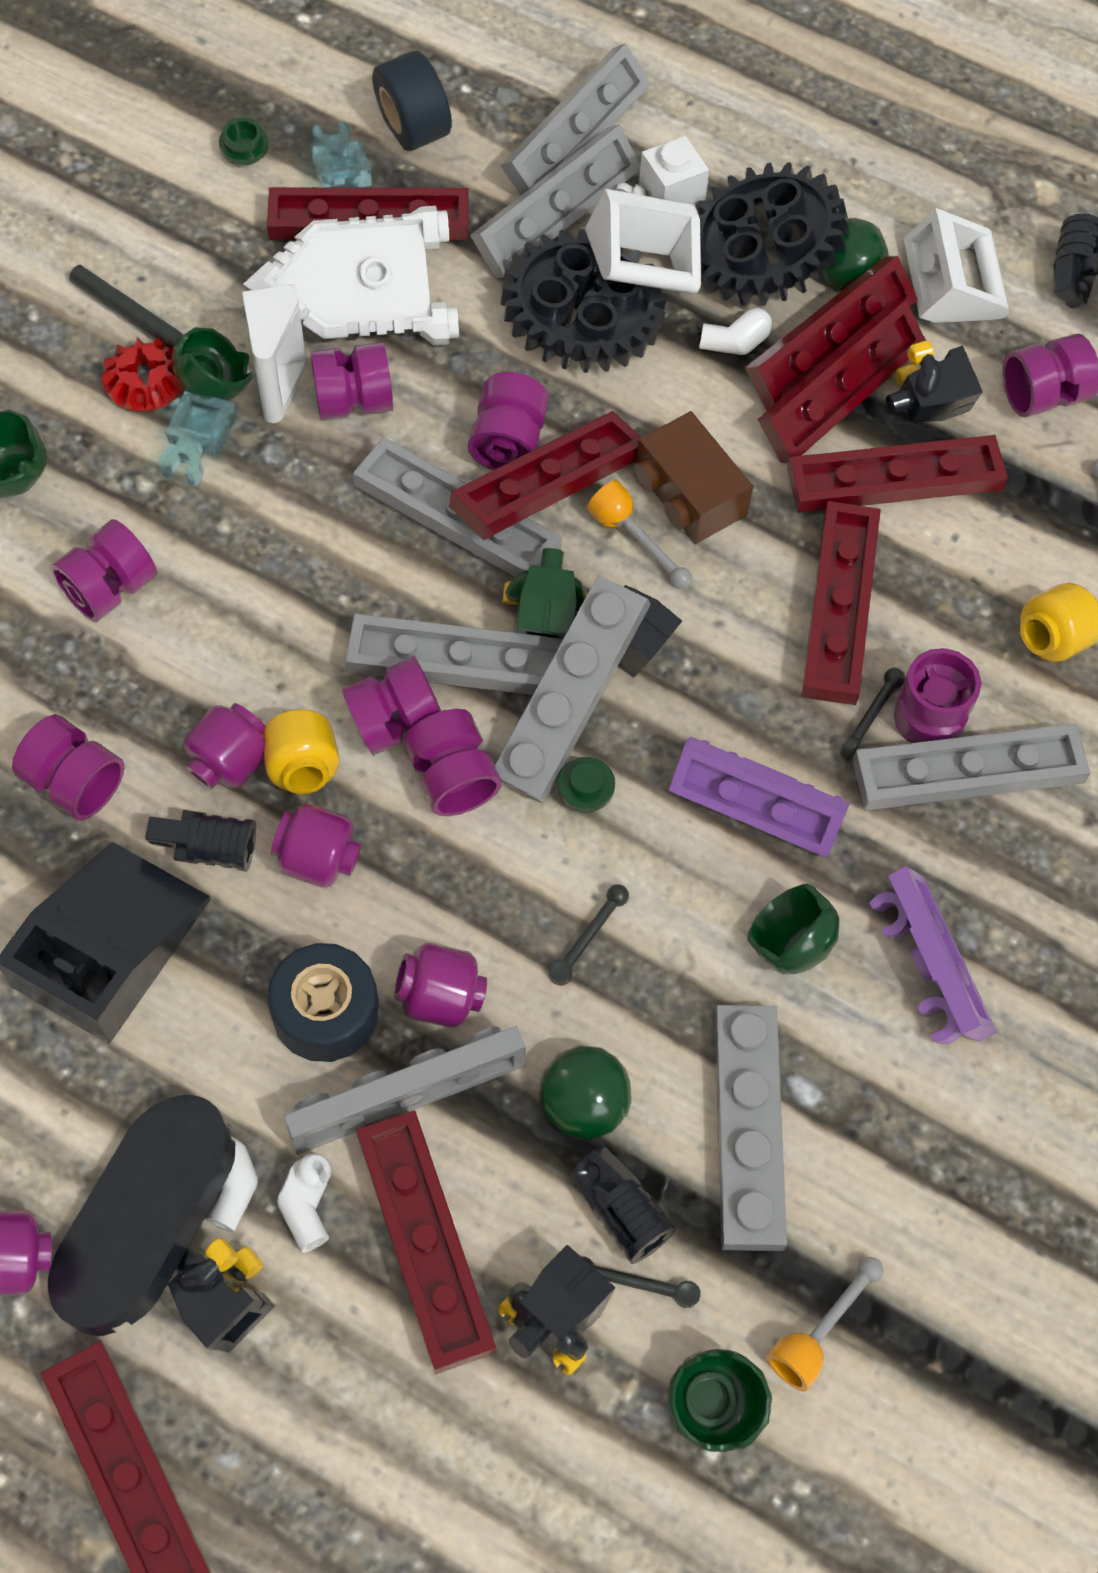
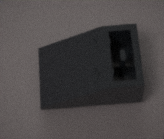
(101, 940)

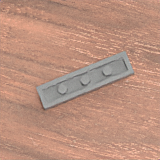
(579, 118)
(557, 199)
(424, 495)
(451, 653)
(571, 688)
(970, 766)
(384, 1096)
(750, 1129)

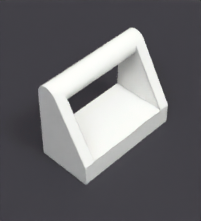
(651, 227)
(939, 273)
(275, 346)

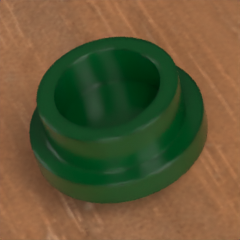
(243, 141)
(586, 784)

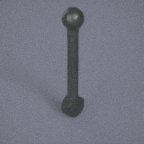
(893, 679)
(561, 970)
(685, 1294)

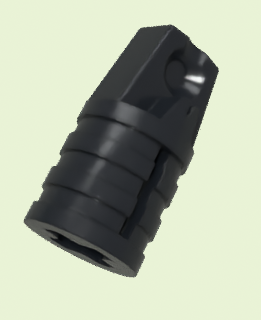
(1076, 259)
(205, 839)
(622, 1205)

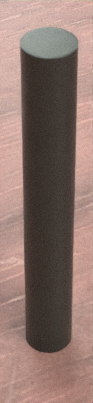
(124, 306)

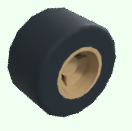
(412, 100)
(318, 981)

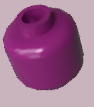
(225, 746)
(315, 845)
(439, 985)
(21, 1251)

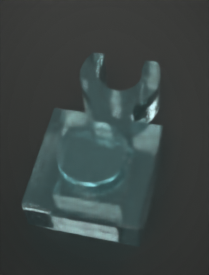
(340, 160)
(196, 429)

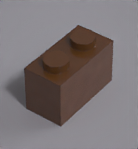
(692, 477)

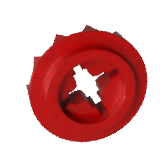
(123, 382)

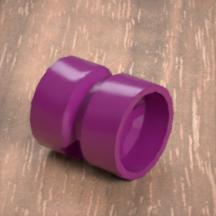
(1050, 375)
(352, 381)
(508, 419)
(108, 567)
(937, 696)
(390, 705)
(453, 769)
(76, 770)

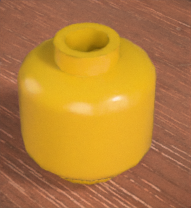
(1060, 622)
(300, 751)

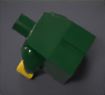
(545, 597)

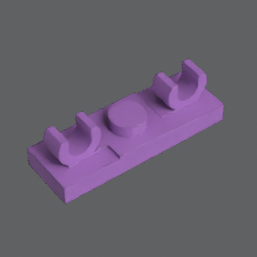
(758, 796)
(935, 957)

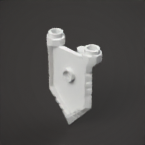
(365, 276)

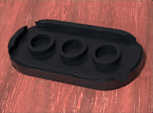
(141, 1215)

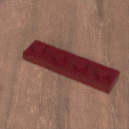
(296, 207)
(828, 328)
(841, 381)
(897, 473)
(545, 475)
(841, 603)
(426, 1242)
(122, 1465)

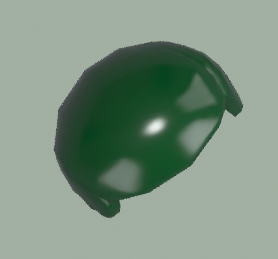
(863, 250)
(210, 365)
(21, 454)
(795, 930)
(585, 1092)
(719, 1400)

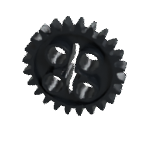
(805, 225)
(554, 281)

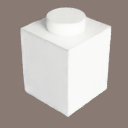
(674, 172)

